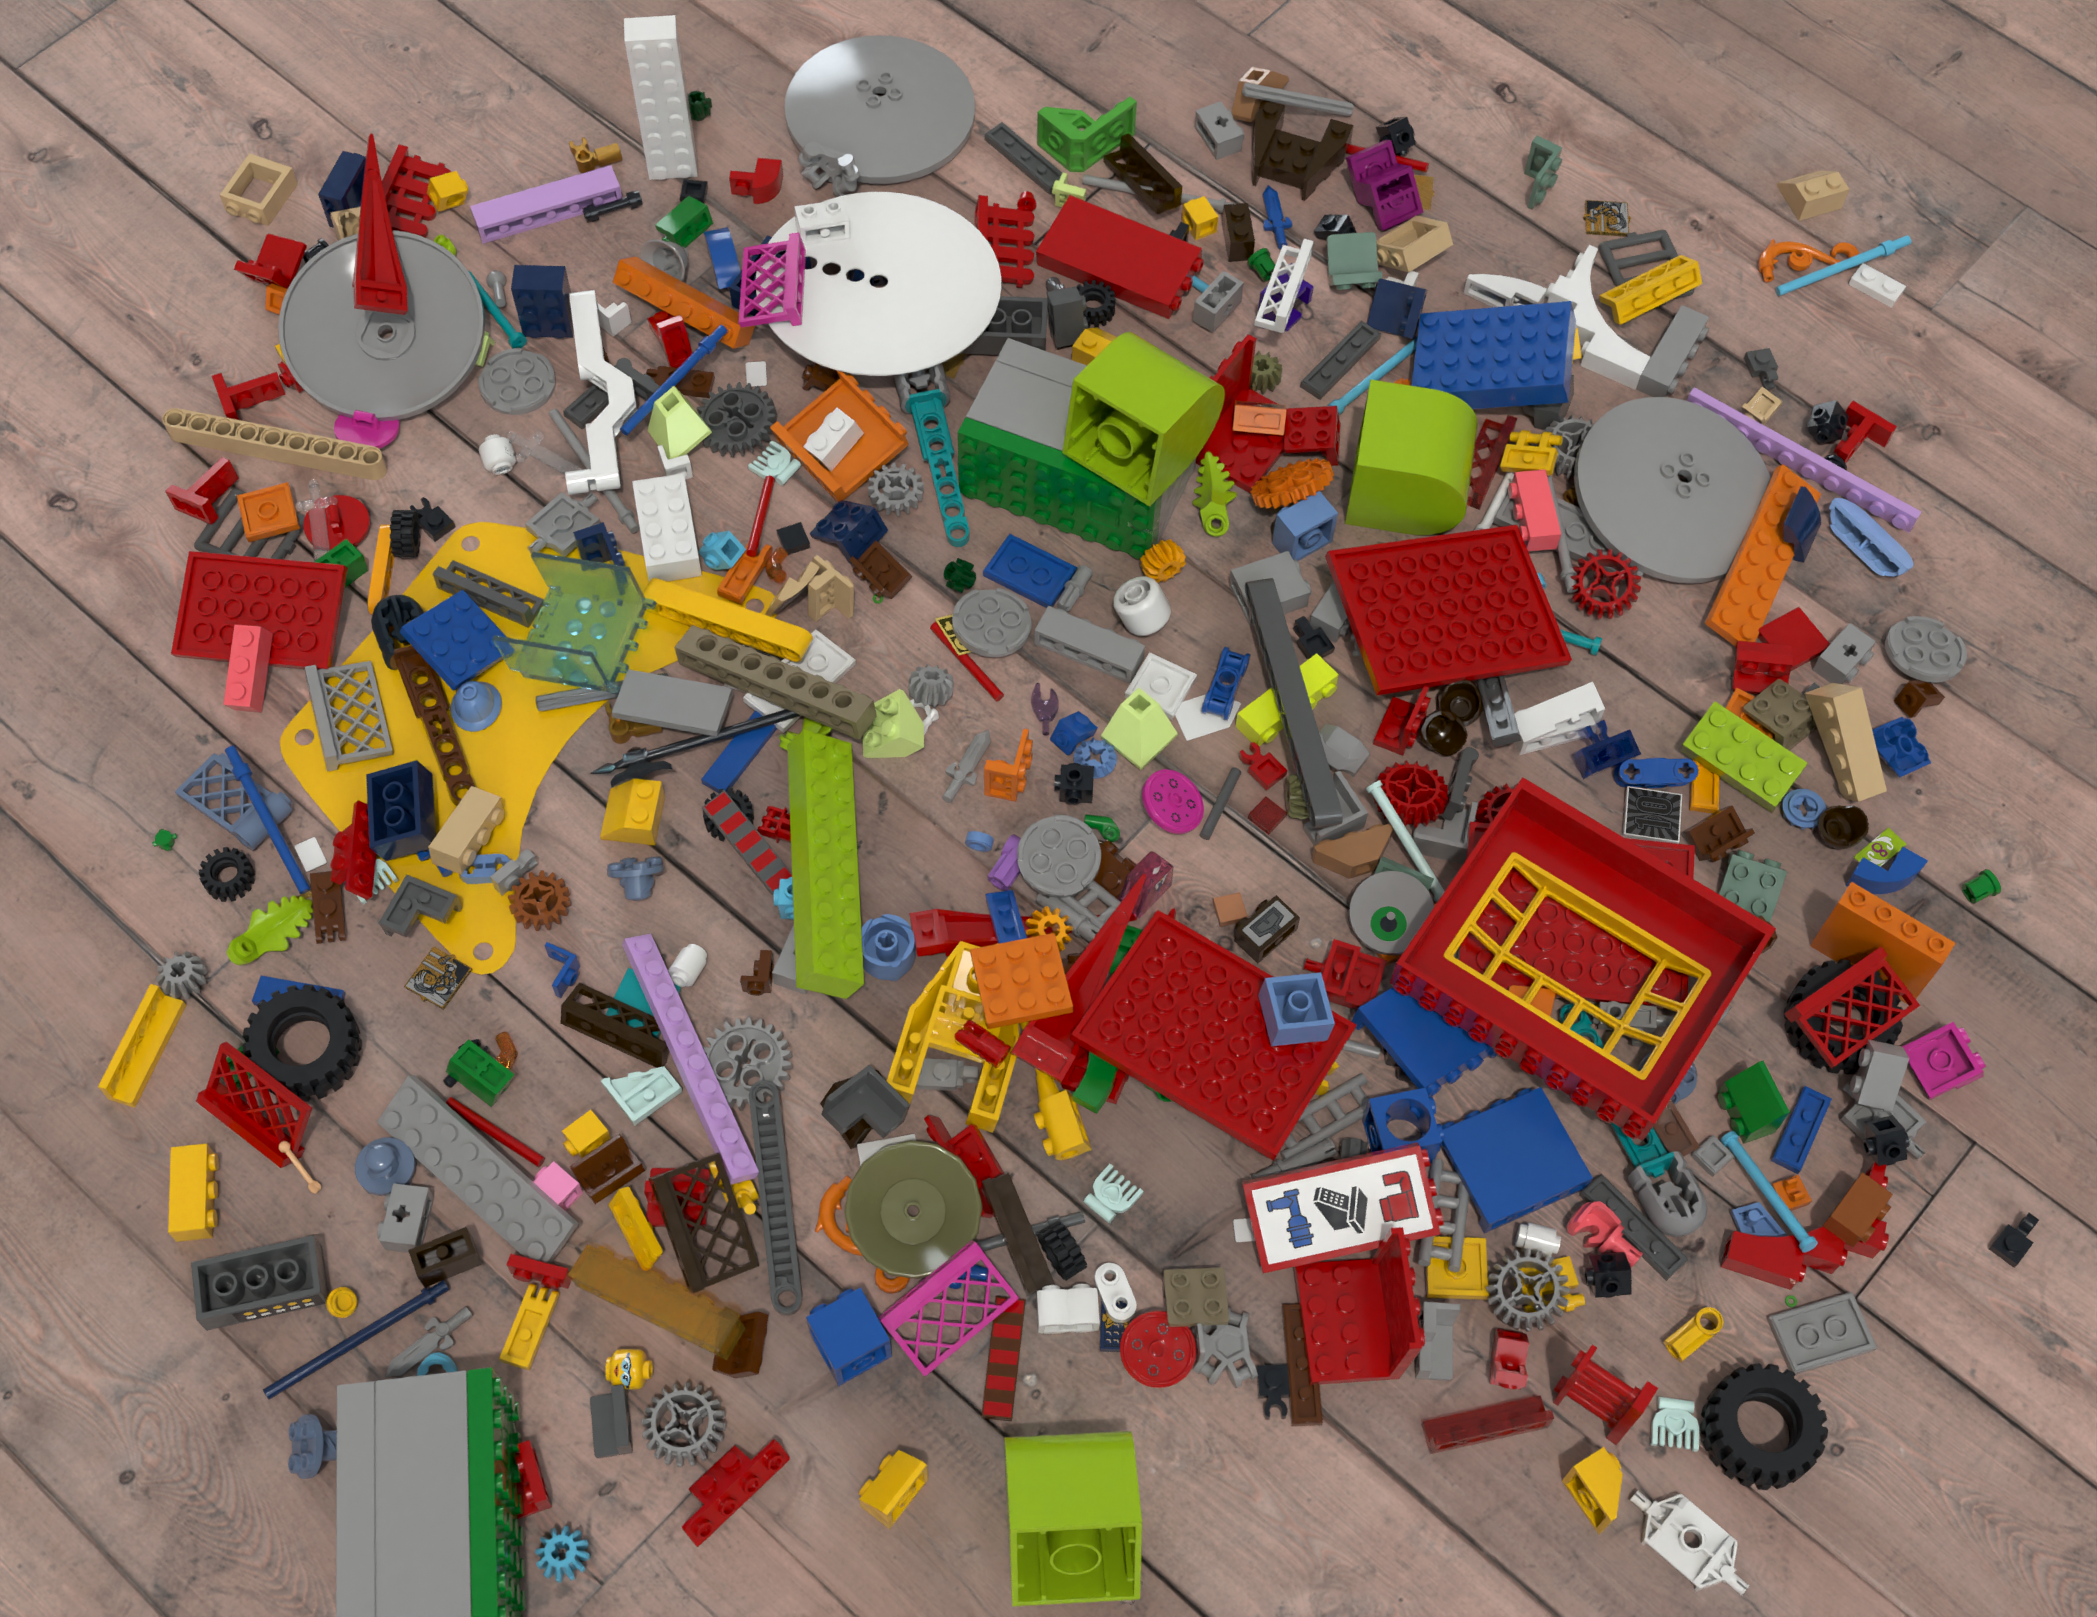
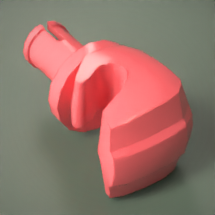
(1606, 1230)

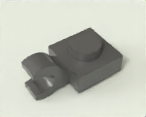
(1762, 364)

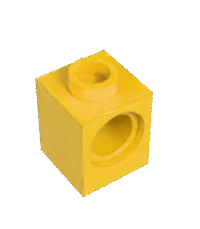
(447, 191)
(1200, 217)
(585, 1135)

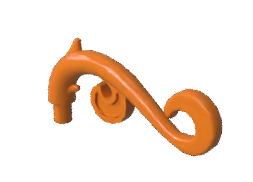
(1806, 254)
(826, 1221)

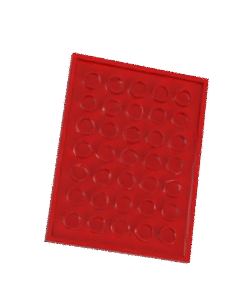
(1447, 609)
(1569, 945)
(1195, 1031)

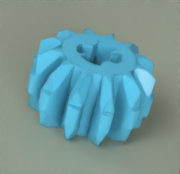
(574, 1554)

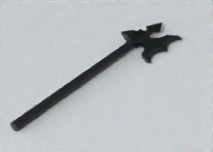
(638, 760)

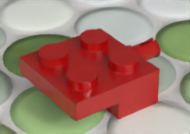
(1349, 975)

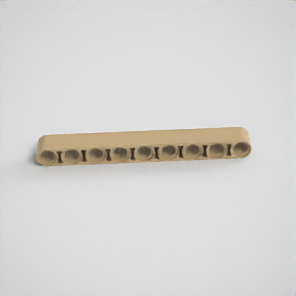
(275, 444)

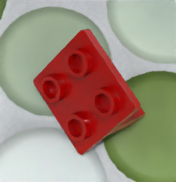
(1760, 665)
(680, 1183)

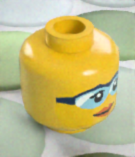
(628, 1368)

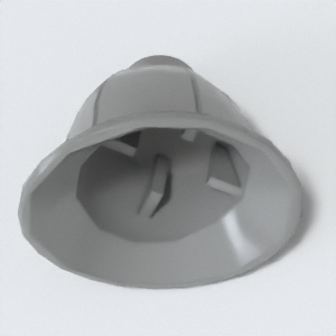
(666, 257)

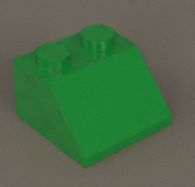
(1753, 1103)

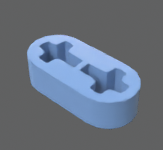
(484, 868)

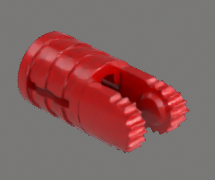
(982, 1043)

